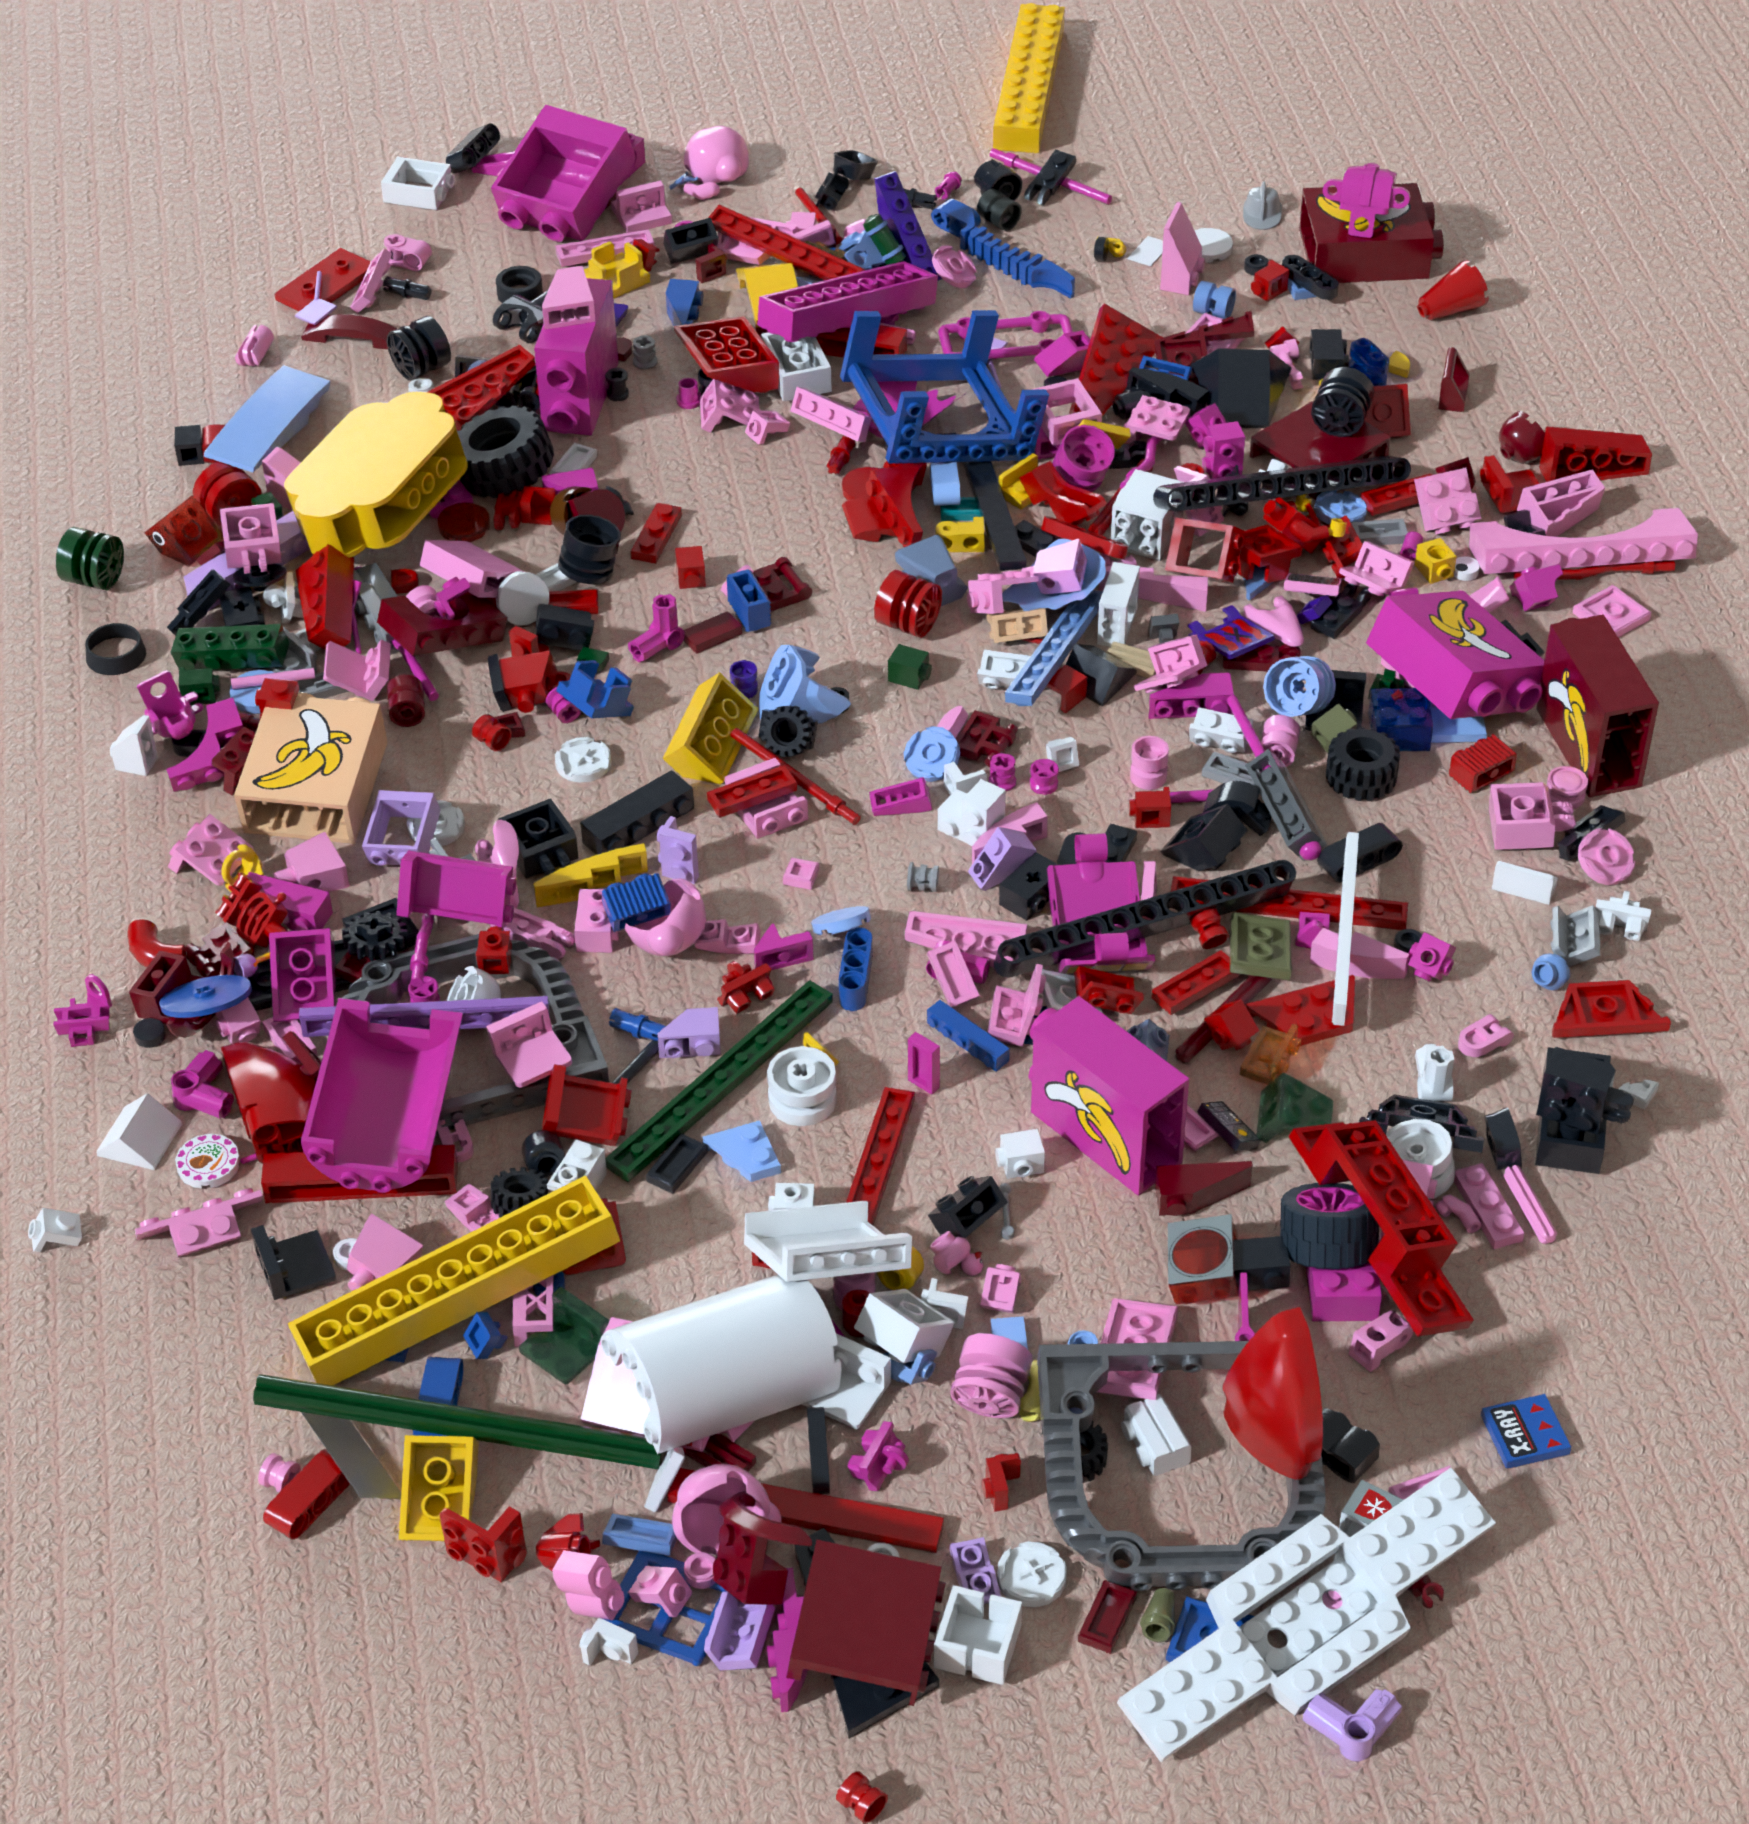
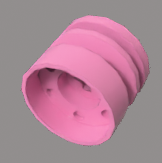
(991, 1375)

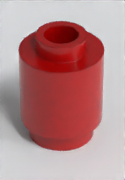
(851, 1308)

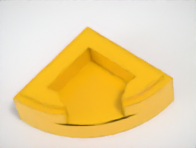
(1399, 364)

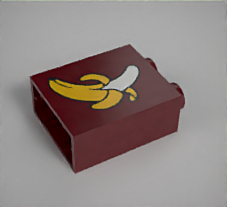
(1398, 249)
(1597, 704)

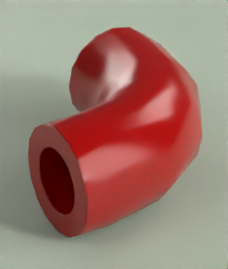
(145, 944)

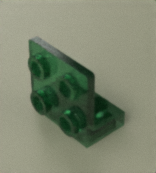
(1291, 1105)
(573, 1339)

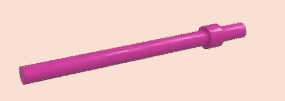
(1013, 160)

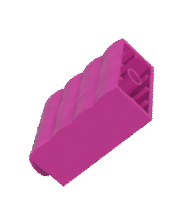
(563, 174)

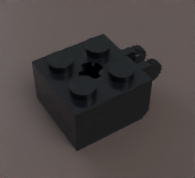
(543, 838)
(1581, 1092)

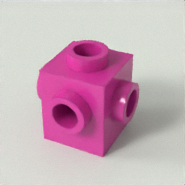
(1199, 422)
(1426, 948)

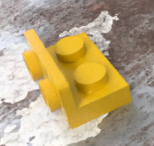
(1011, 485)

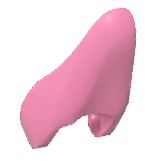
(1280, 622)
(504, 851)

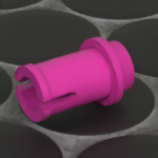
(951, 181)

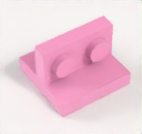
(641, 207)

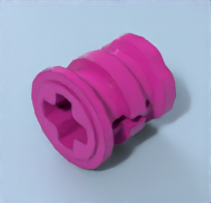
(562, 707)
(1002, 771)

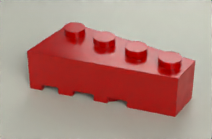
(1607, 453)
(327, 596)

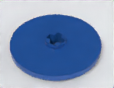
(205, 996)

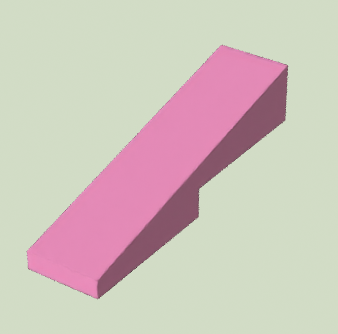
(1172, 590)

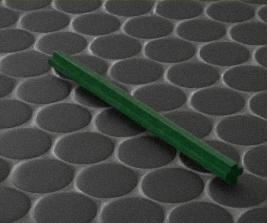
(455, 1421)

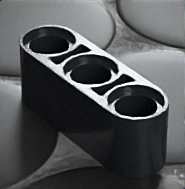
(473, 148)
(1375, 846)

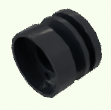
(418, 348)
(1342, 402)
(589, 549)

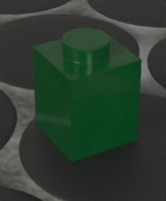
(909, 667)

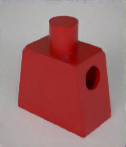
(528, 679)

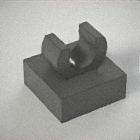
(1163, 627)

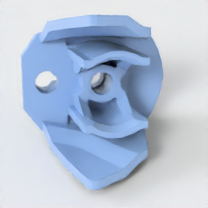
(789, 684)

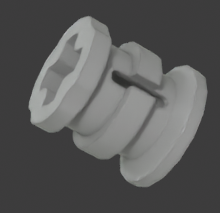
(644, 352)
(922, 877)

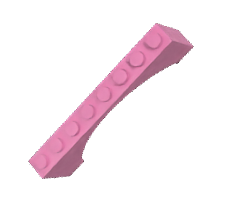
(1659, 538)

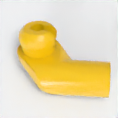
(1116, 247)

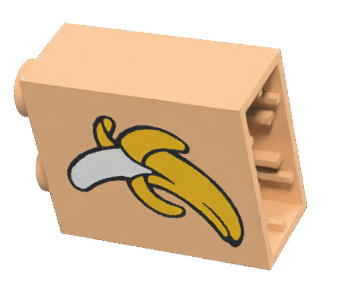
(312, 769)

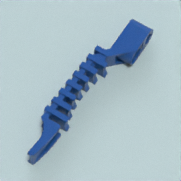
(963, 223)

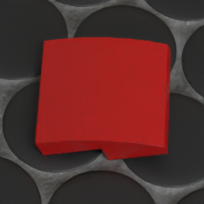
(865, 519)

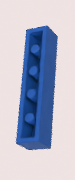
(968, 1035)

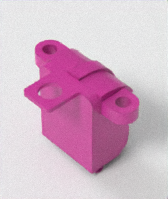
(1365, 193)

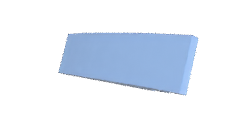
(268, 418)

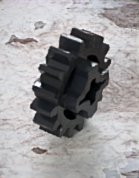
(374, 935)

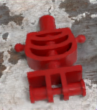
(253, 911)

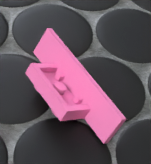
(202, 1227)

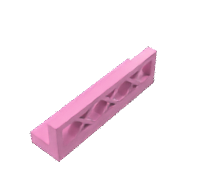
(523, 1308)

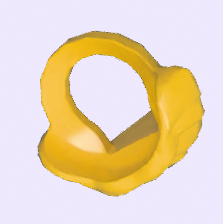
(250, 863)

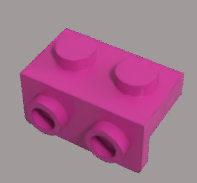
(452, 590)

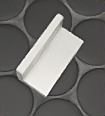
(1524, 882)

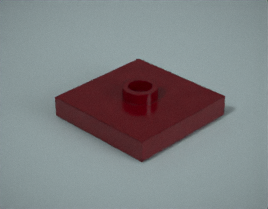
(310, 1061)

